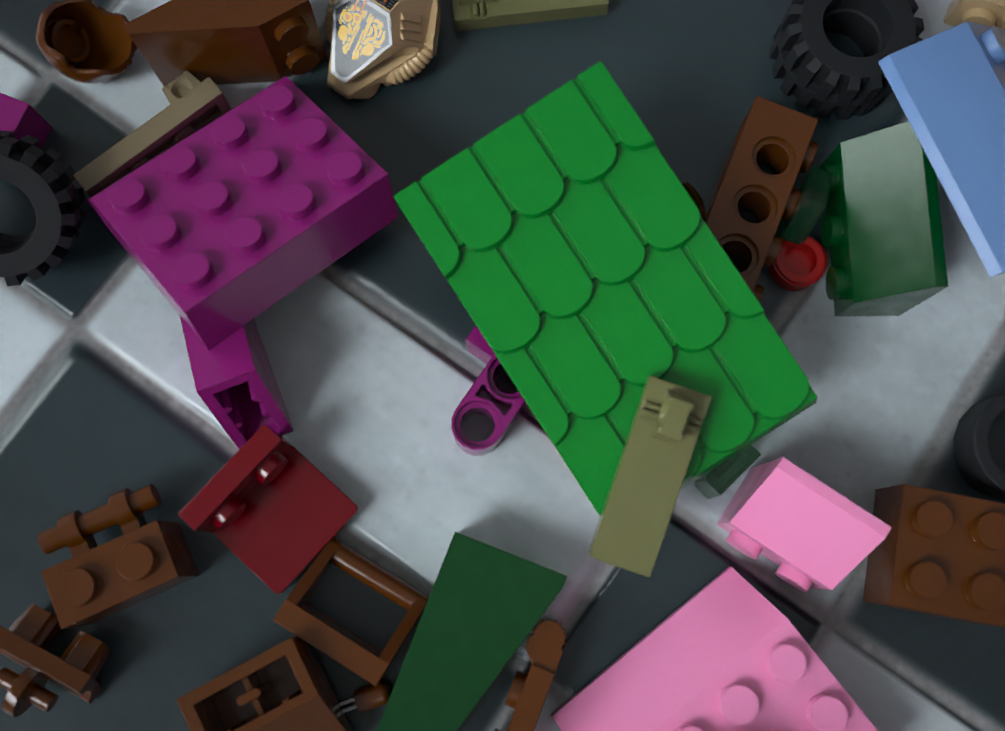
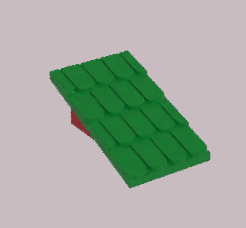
(600, 274)

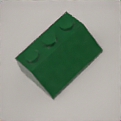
(882, 225)

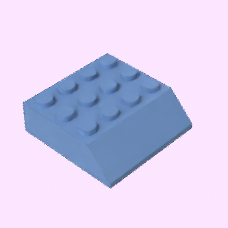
(957, 109)

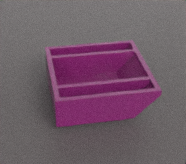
(247, 209)

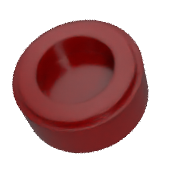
(798, 265)

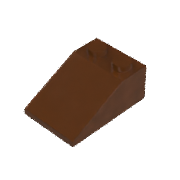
(229, 40)

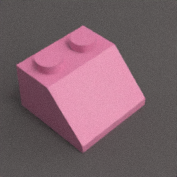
(799, 525)

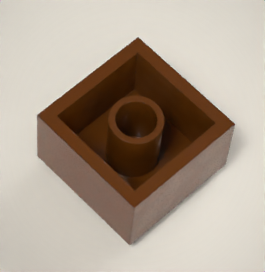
(939, 555)

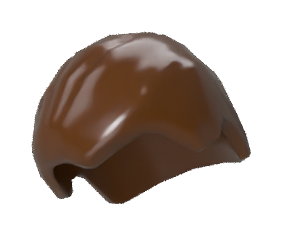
(84, 41)

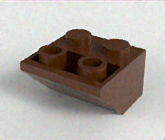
(268, 693)

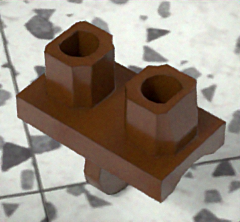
(27, 646)

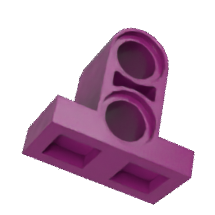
(486, 400)

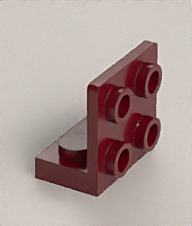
(271, 509)

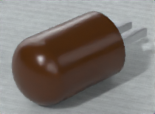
(369, 697)

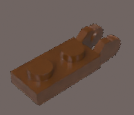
(531, 689)

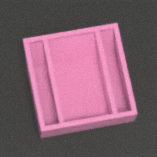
(716, 667)

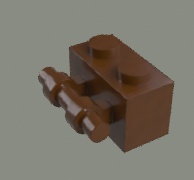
(119, 572)

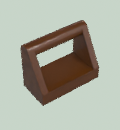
(335, 638)

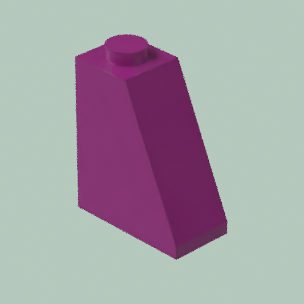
(238, 383)

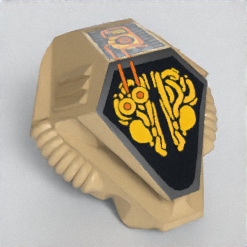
(379, 43)

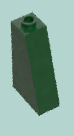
(467, 634)

